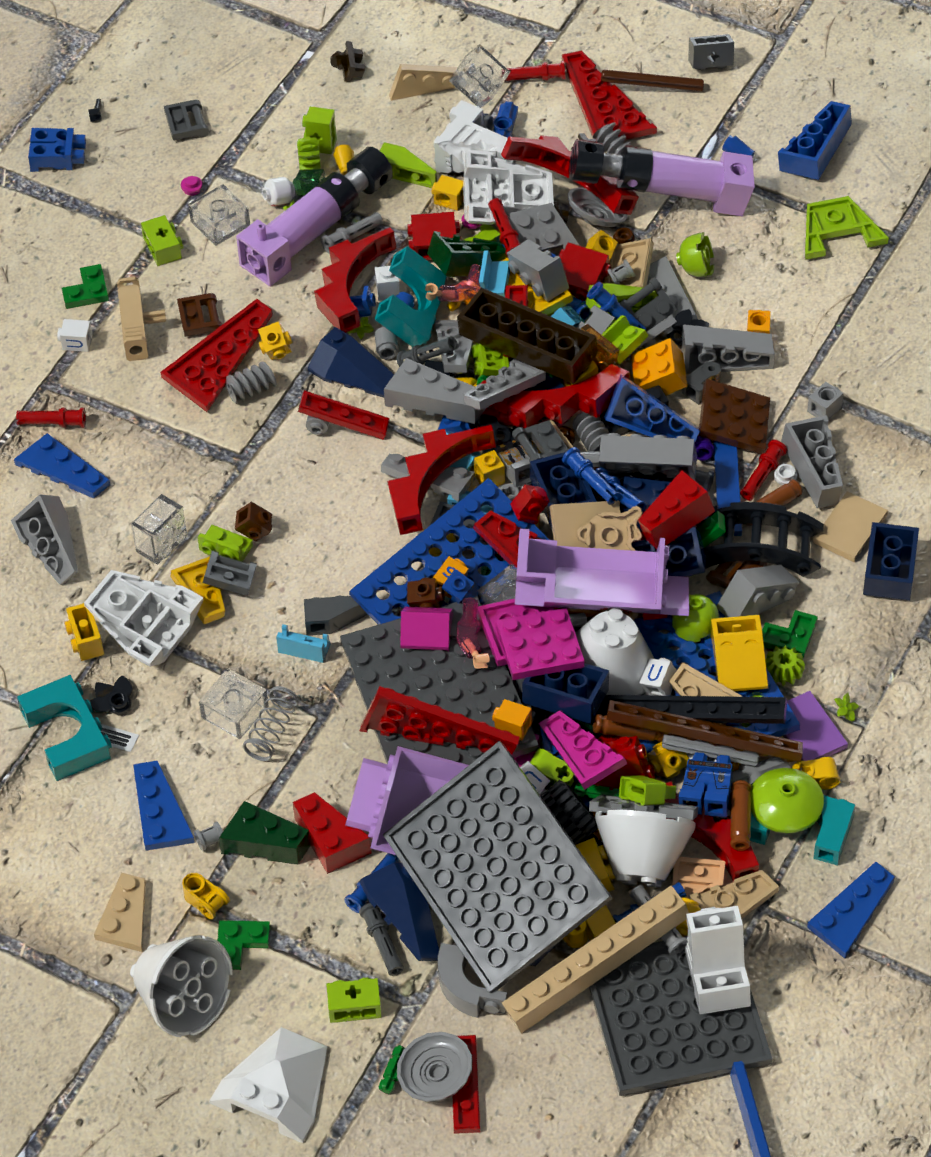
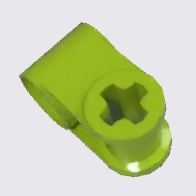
(552, 767)

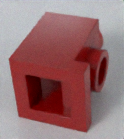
(529, 503)

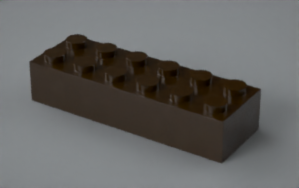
(527, 335)

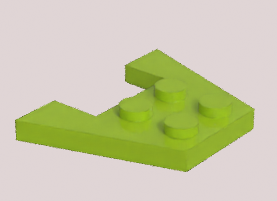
(836, 219)

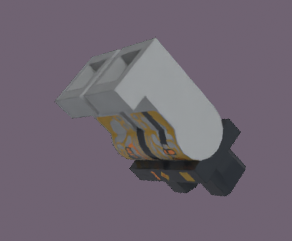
(515, 460)

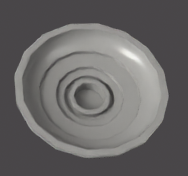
(593, 209)
(434, 1066)

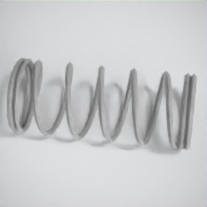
(262, 742)

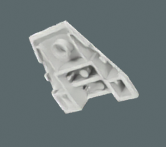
(493, 177)
(144, 614)
(278, 1083)

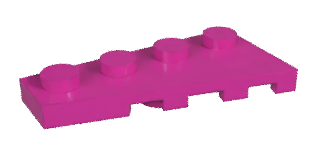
(580, 750)

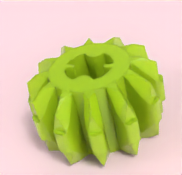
(308, 153)
(785, 665)

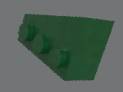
(456, 255)
(264, 835)

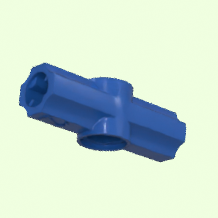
(506, 119)

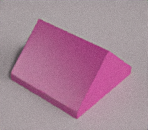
(426, 628)

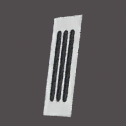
(120, 738)

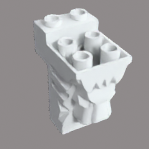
(464, 134)
(717, 959)

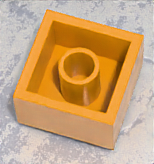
(661, 366)

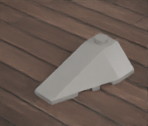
(47, 532)

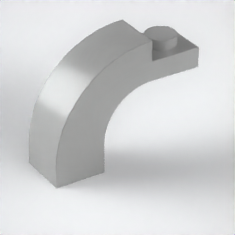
(459, 990)

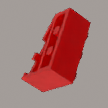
(676, 510)
(329, 837)

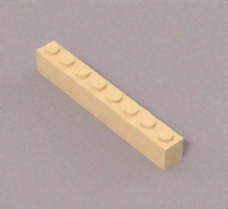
(596, 959)

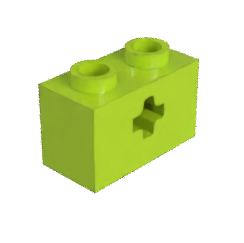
(322, 125)
(161, 240)
(363, 1006)

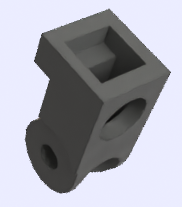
(697, 378)

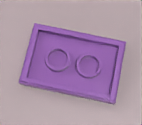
(816, 730)

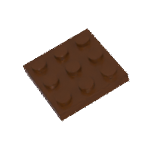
(734, 416)

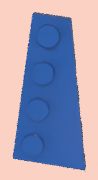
(62, 465)
(159, 811)
(847, 914)

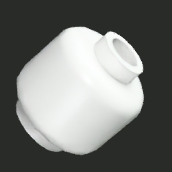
(278, 191)

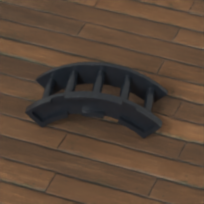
(772, 515)

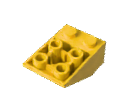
(739, 652)

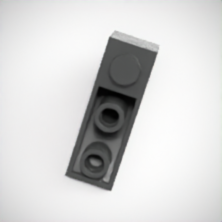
(330, 614)

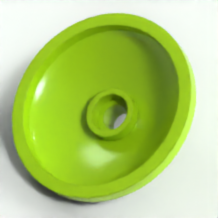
(786, 810)

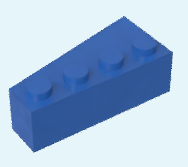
(815, 146)
(645, 414)

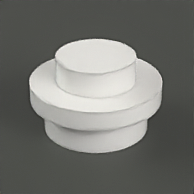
(784, 474)

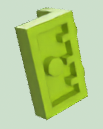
(624, 337)
(487, 360)
(224, 542)

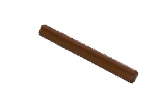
(652, 80)

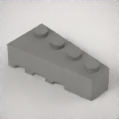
(729, 348)
(429, 391)
(648, 454)
(814, 459)

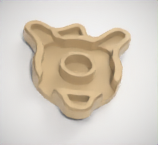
(612, 530)

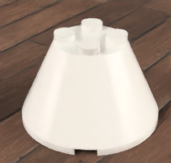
(615, 644)
(642, 844)
(184, 983)

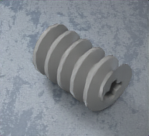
(610, 139)
(250, 380)
(589, 430)

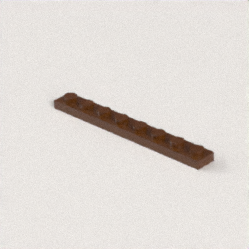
(706, 731)

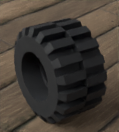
(570, 811)

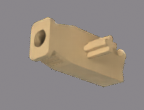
(134, 319)

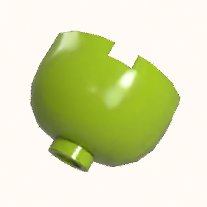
(695, 255)
(698, 622)

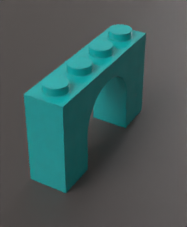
(399, 318)
(65, 699)
(834, 826)

